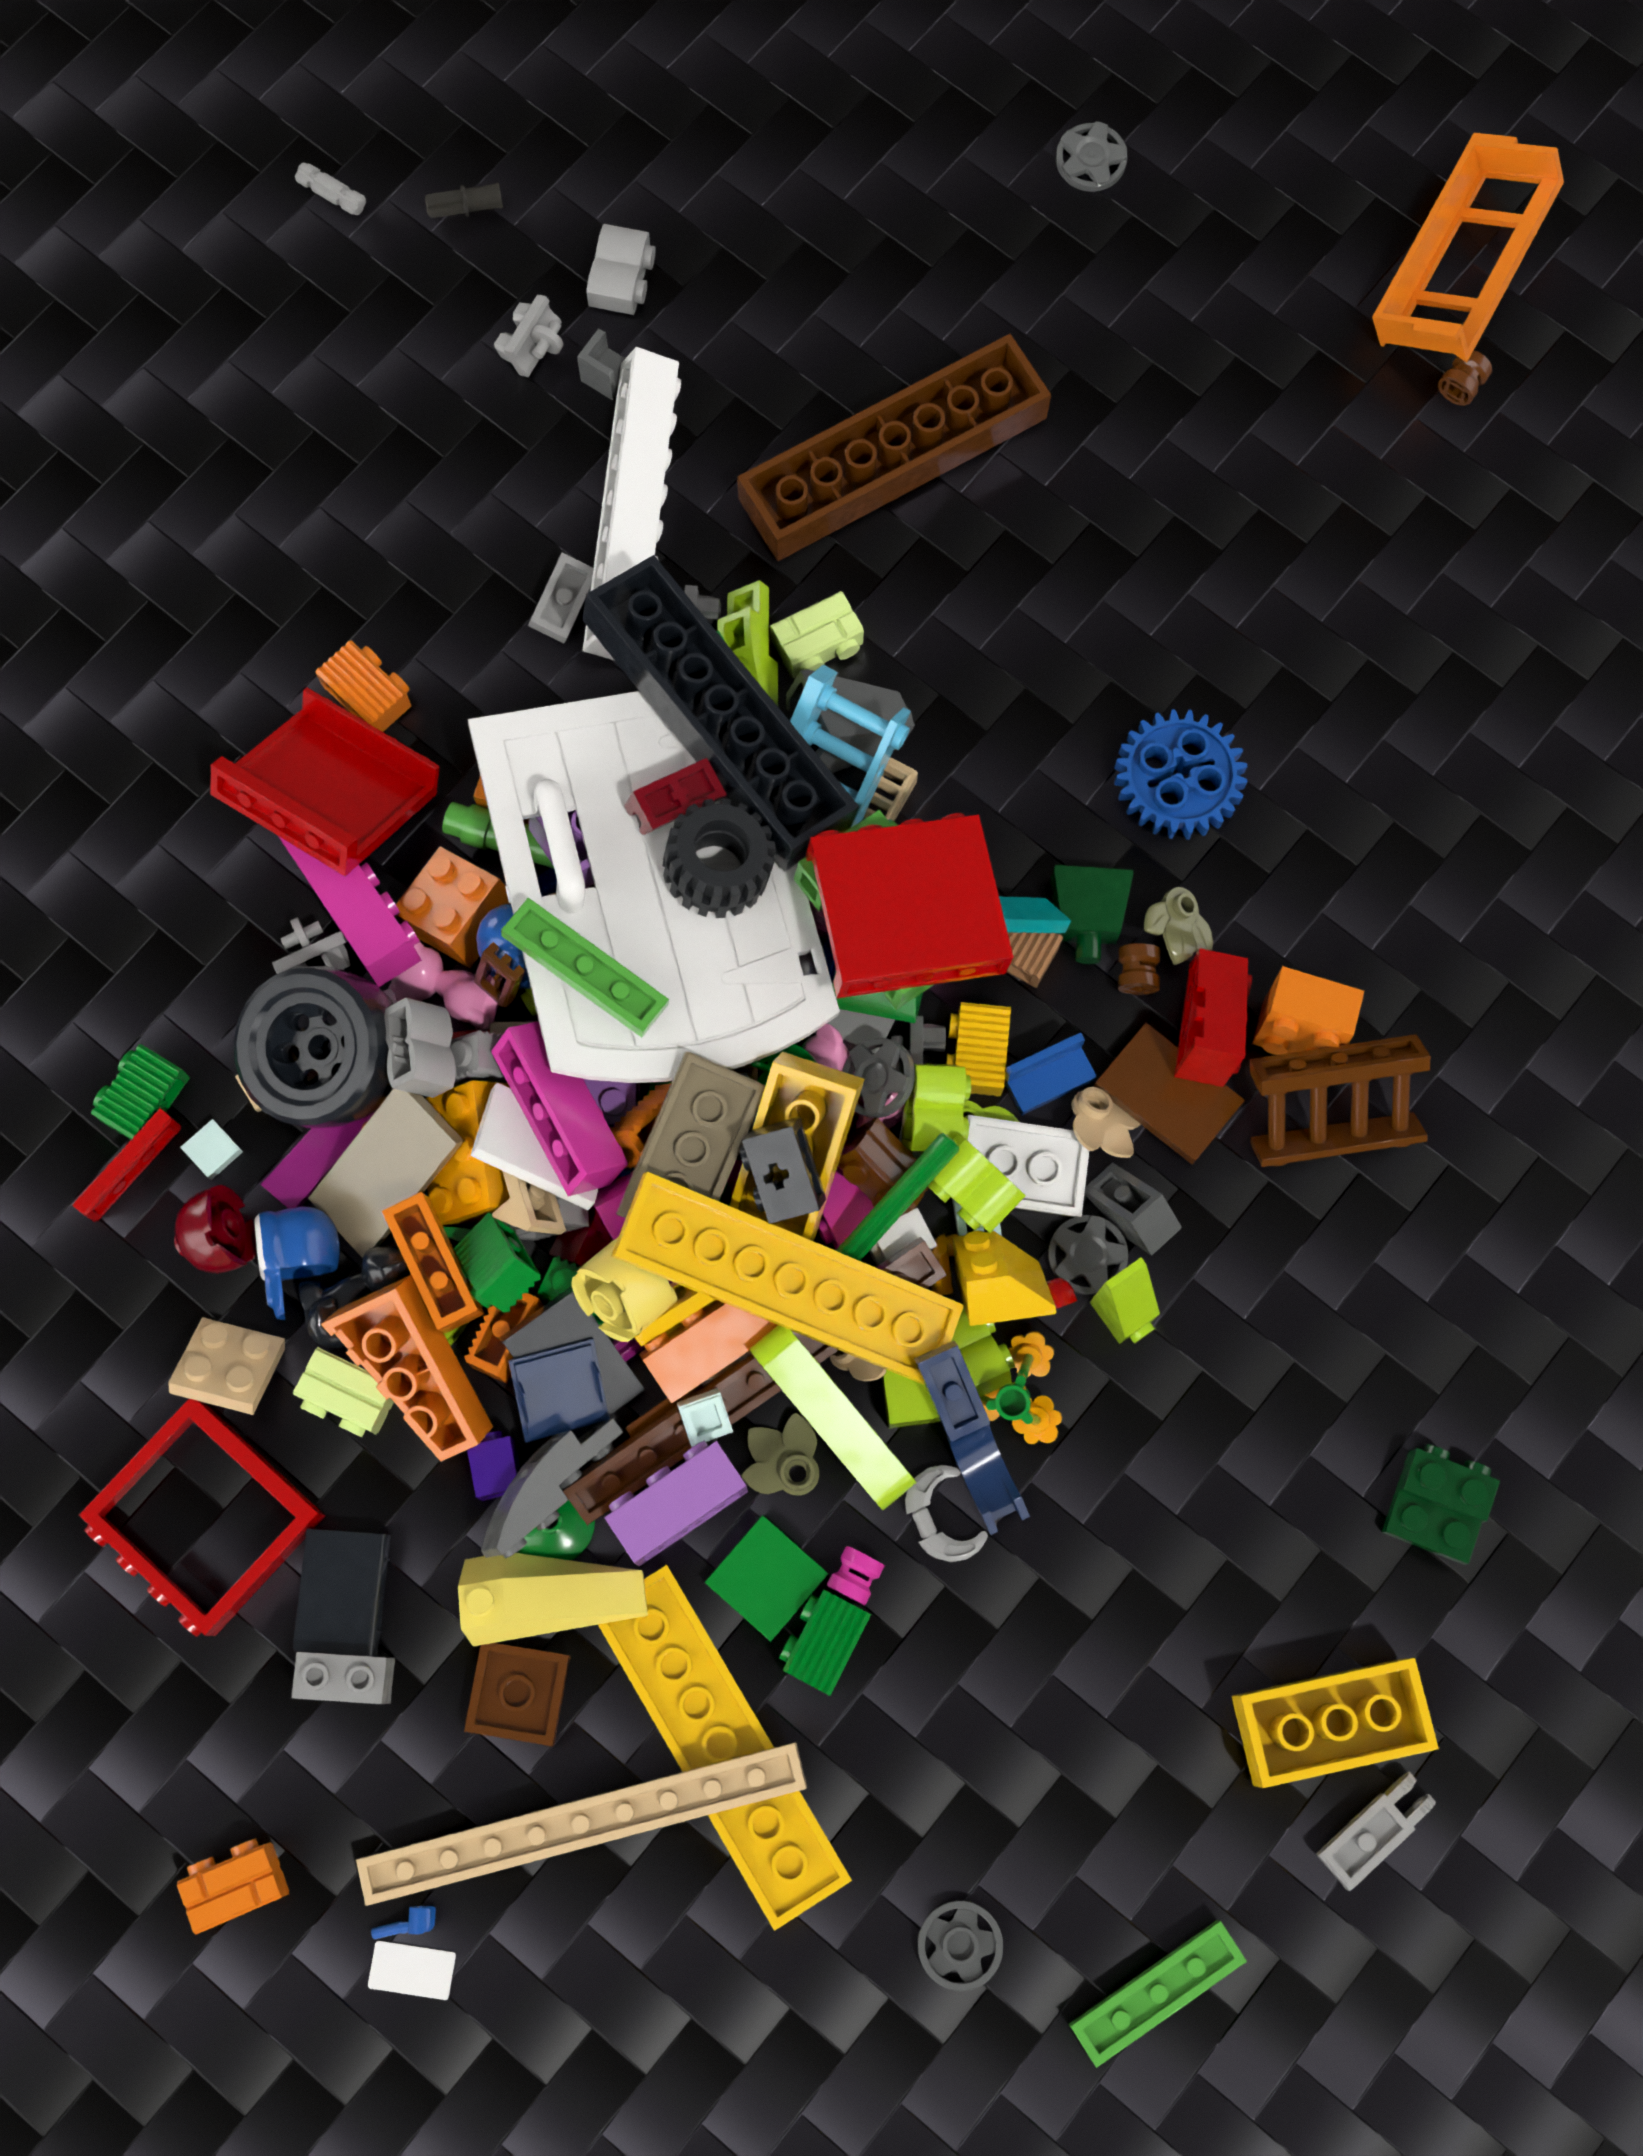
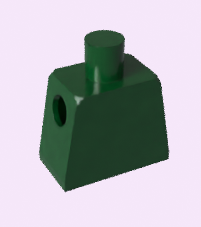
(1095, 905)

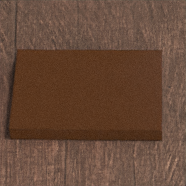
(1172, 1108)

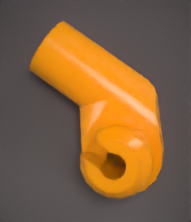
(942, 1253)

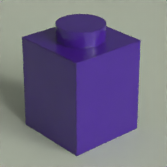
(493, 1465)

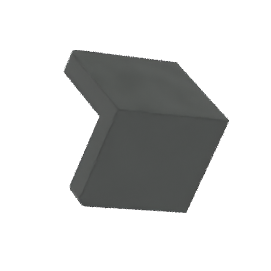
(600, 365)

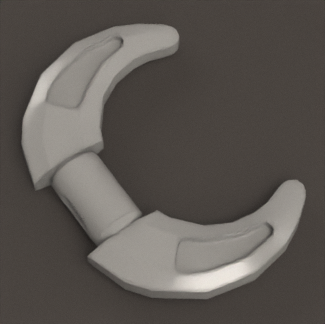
(934, 1544)

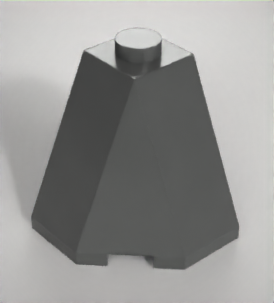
(875, 699)

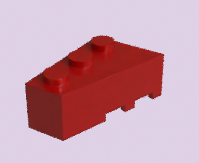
(1214, 1018)

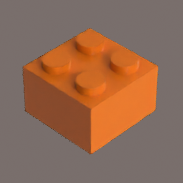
(449, 903)
(1306, 1014)

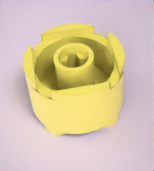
(621, 1294)

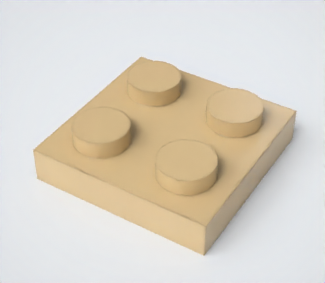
(227, 1366)

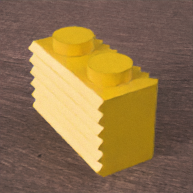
(981, 1045)

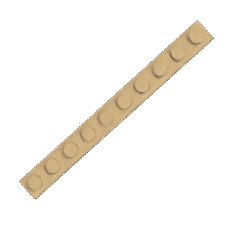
(581, 1823)

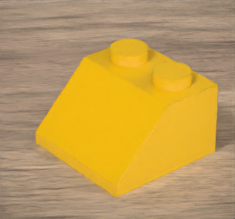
(999, 1280)

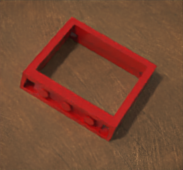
(136, 1562)

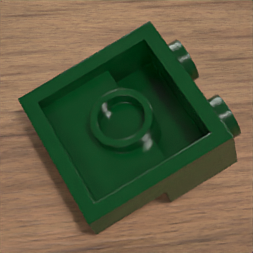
(1441, 1503)

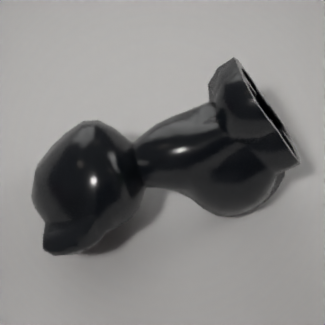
(379, 1269)

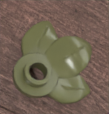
(1180, 924)
(780, 1452)

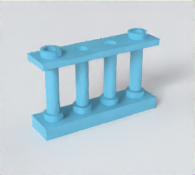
(820, 696)

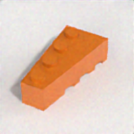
(413, 1366)

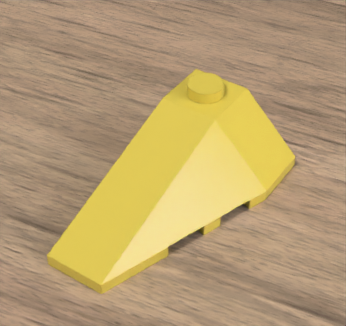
(542, 1596)

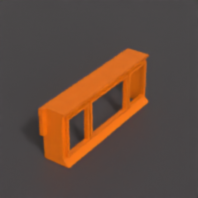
(1483, 158)

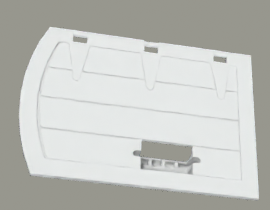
(727, 979)

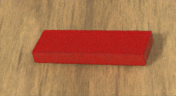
(127, 1166)

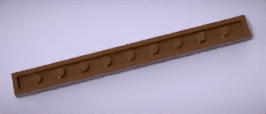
(742, 1391)

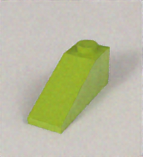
(1128, 1303)

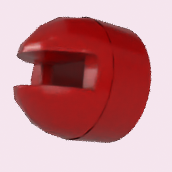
(1061, 1292)

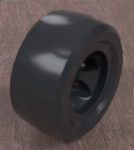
(357, 1040)

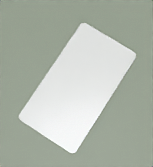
(411, 1970)

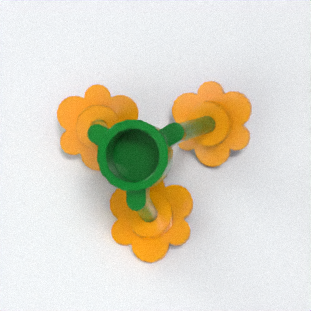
(1013, 1400)

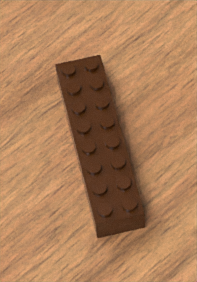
(893, 447)

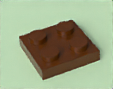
(517, 1693)

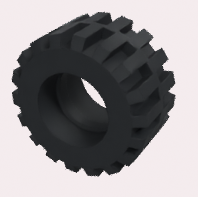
(726, 828)

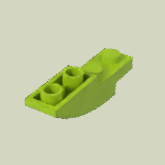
(747, 634)

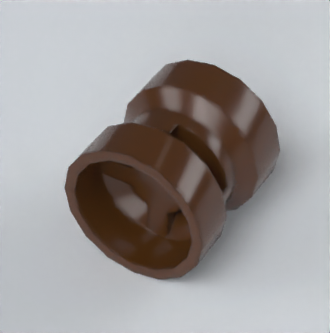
(1462, 382)
(1139, 969)

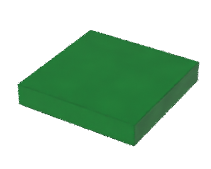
(766, 1578)

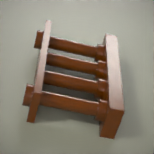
(1333, 1066)

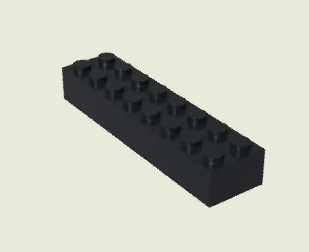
(717, 707)

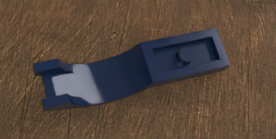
(970, 1434)

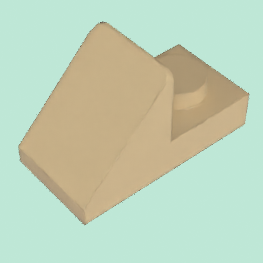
(530, 1208)

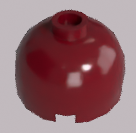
(213, 1231)

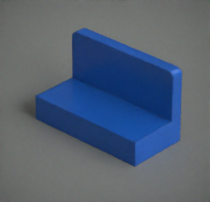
(1049, 1074)

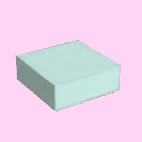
(211, 1149)
(704, 1417)

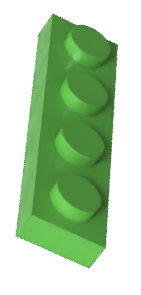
(584, 967)
(1157, 1993)

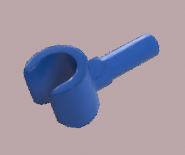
(420, 1921)

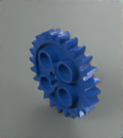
(1195, 804)

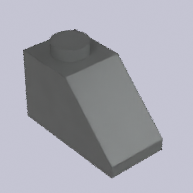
(1133, 1208)

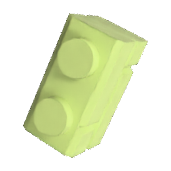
(817, 635)
(344, 1391)

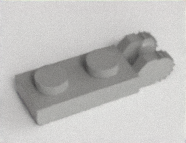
(1373, 1834)

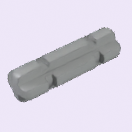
(330, 188)

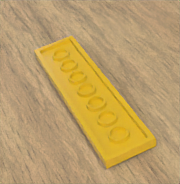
(783, 1277)
(709, 1722)

